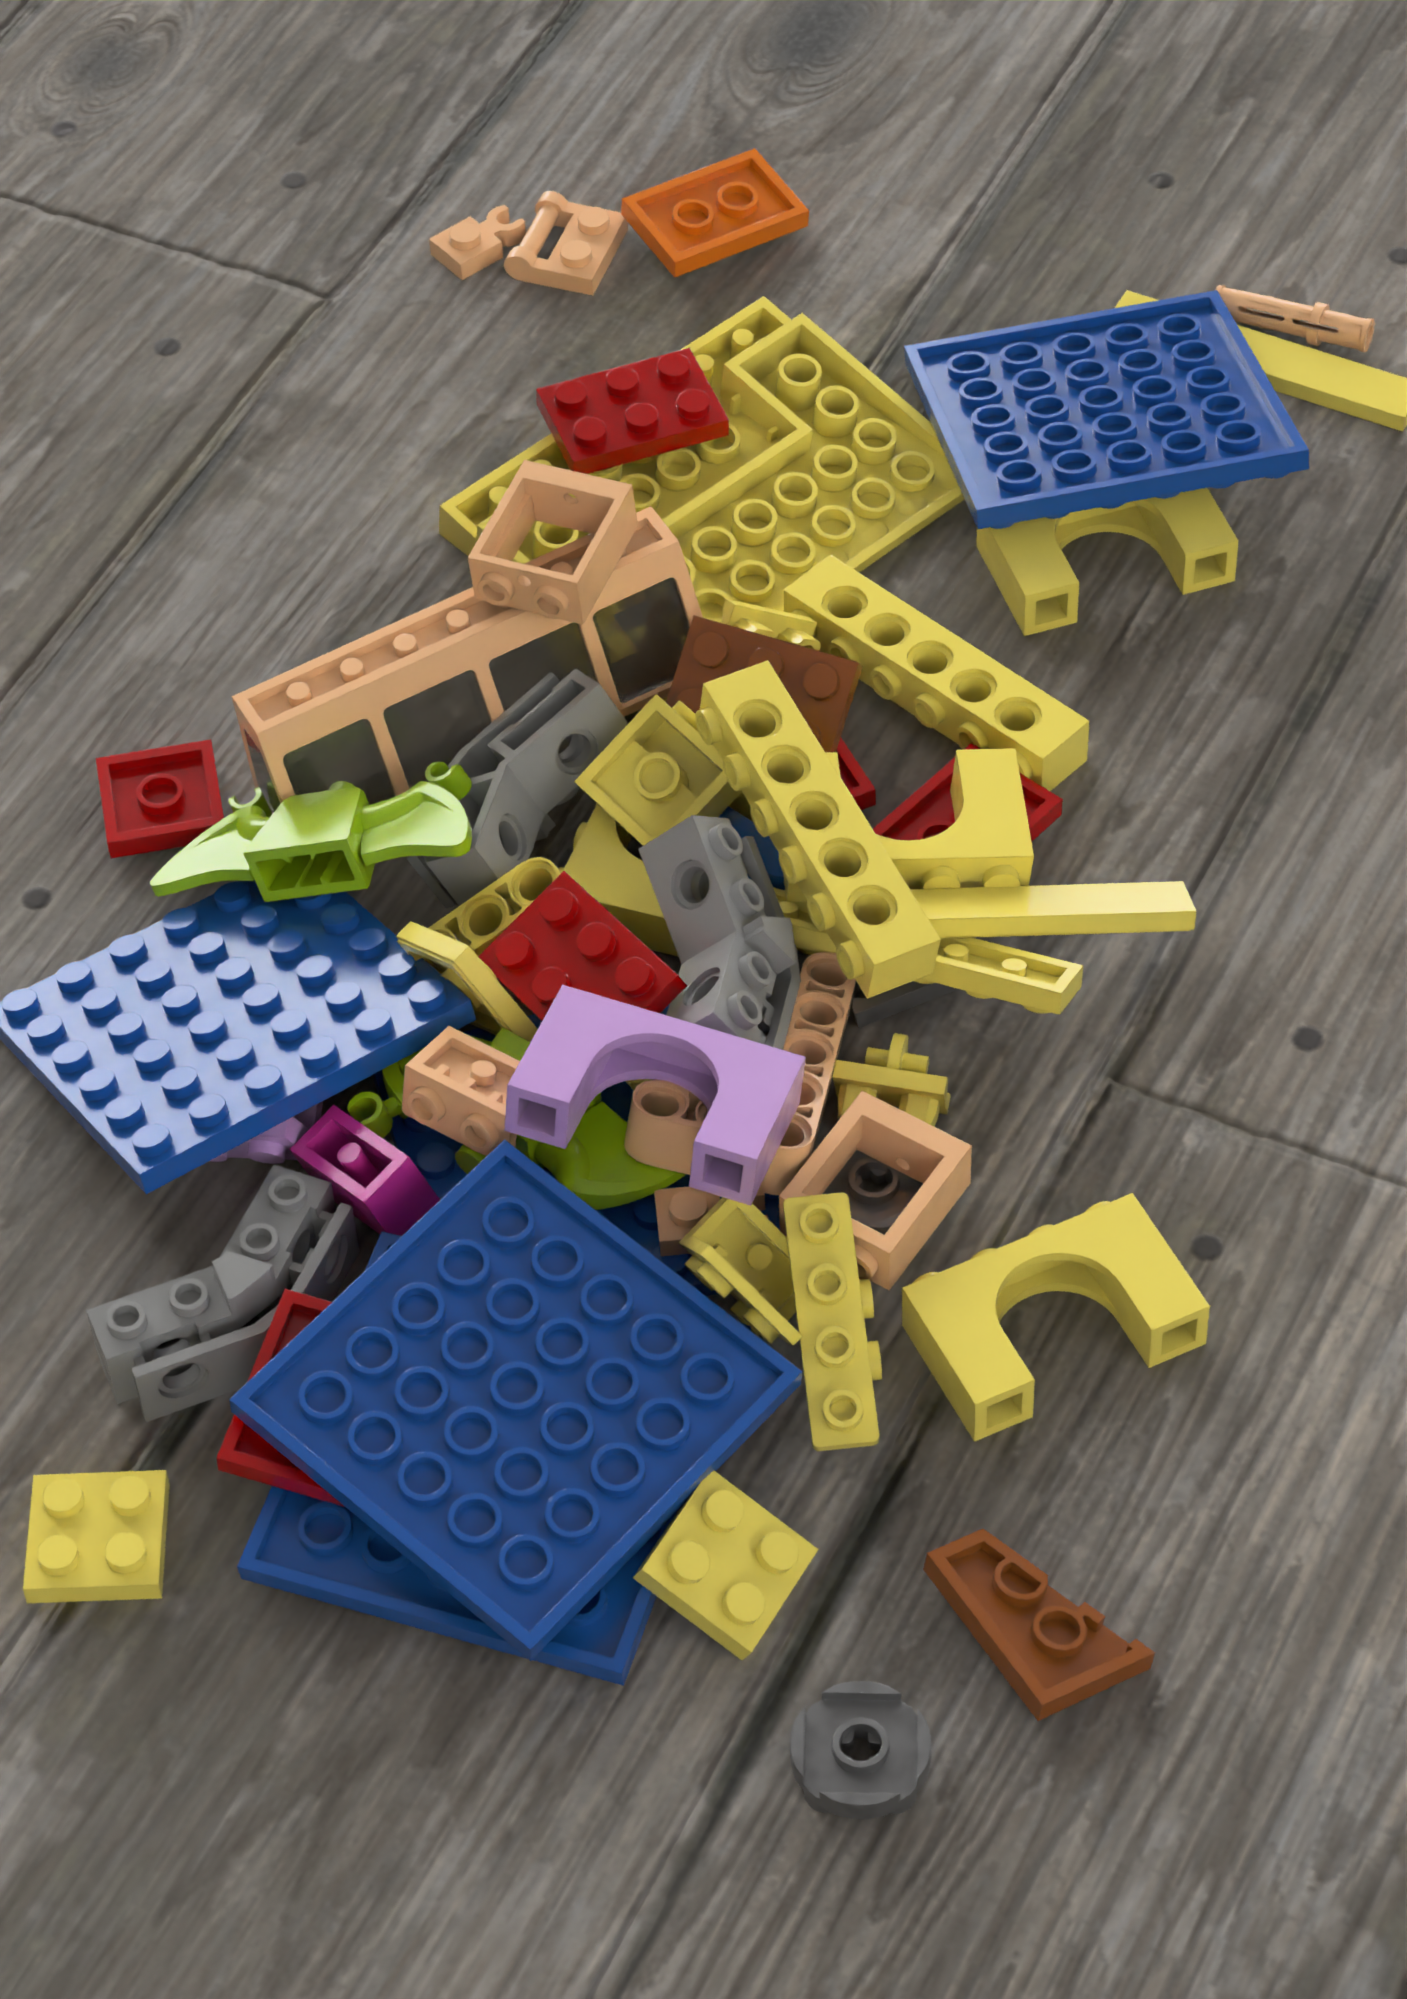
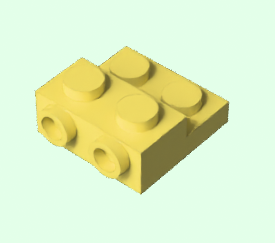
(658, 773)

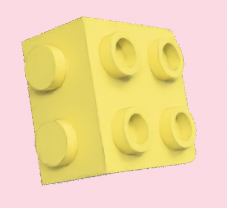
(746, 1256)

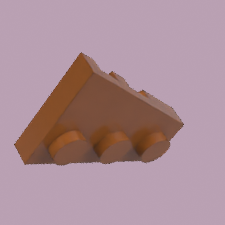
(1028, 1629)

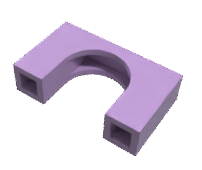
(601, 1042)

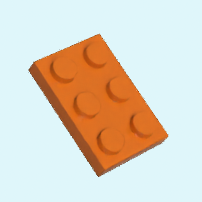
(714, 212)

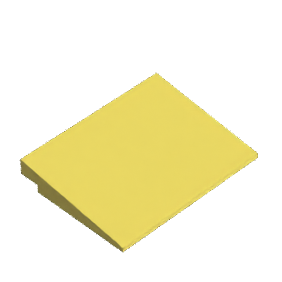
(809, 469)

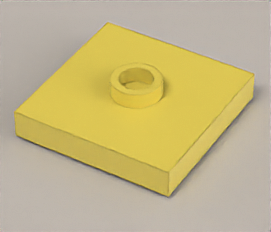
(467, 972)

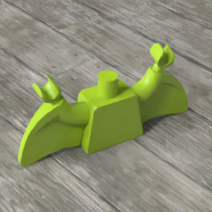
(324, 838)
(591, 1165)

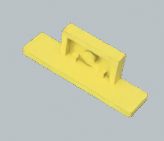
(830, 1317)

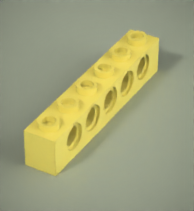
(938, 673)
(770, 743)

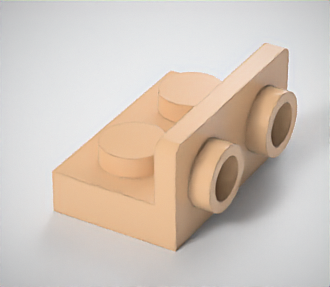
(460, 1090)

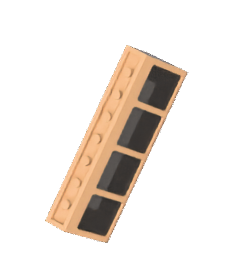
(447, 672)

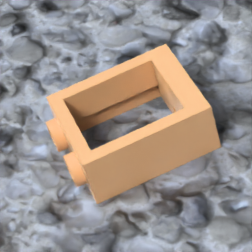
(542, 495)
(906, 1146)

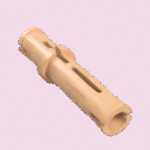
(1351, 332)

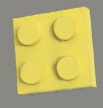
(96, 1536)
(726, 1564)

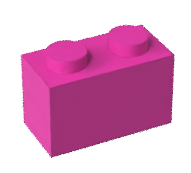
(365, 1172)

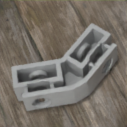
(520, 777)
(726, 930)
(284, 1241)

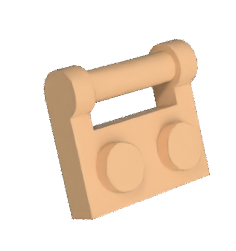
(581, 252)

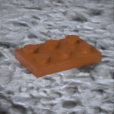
(815, 680)

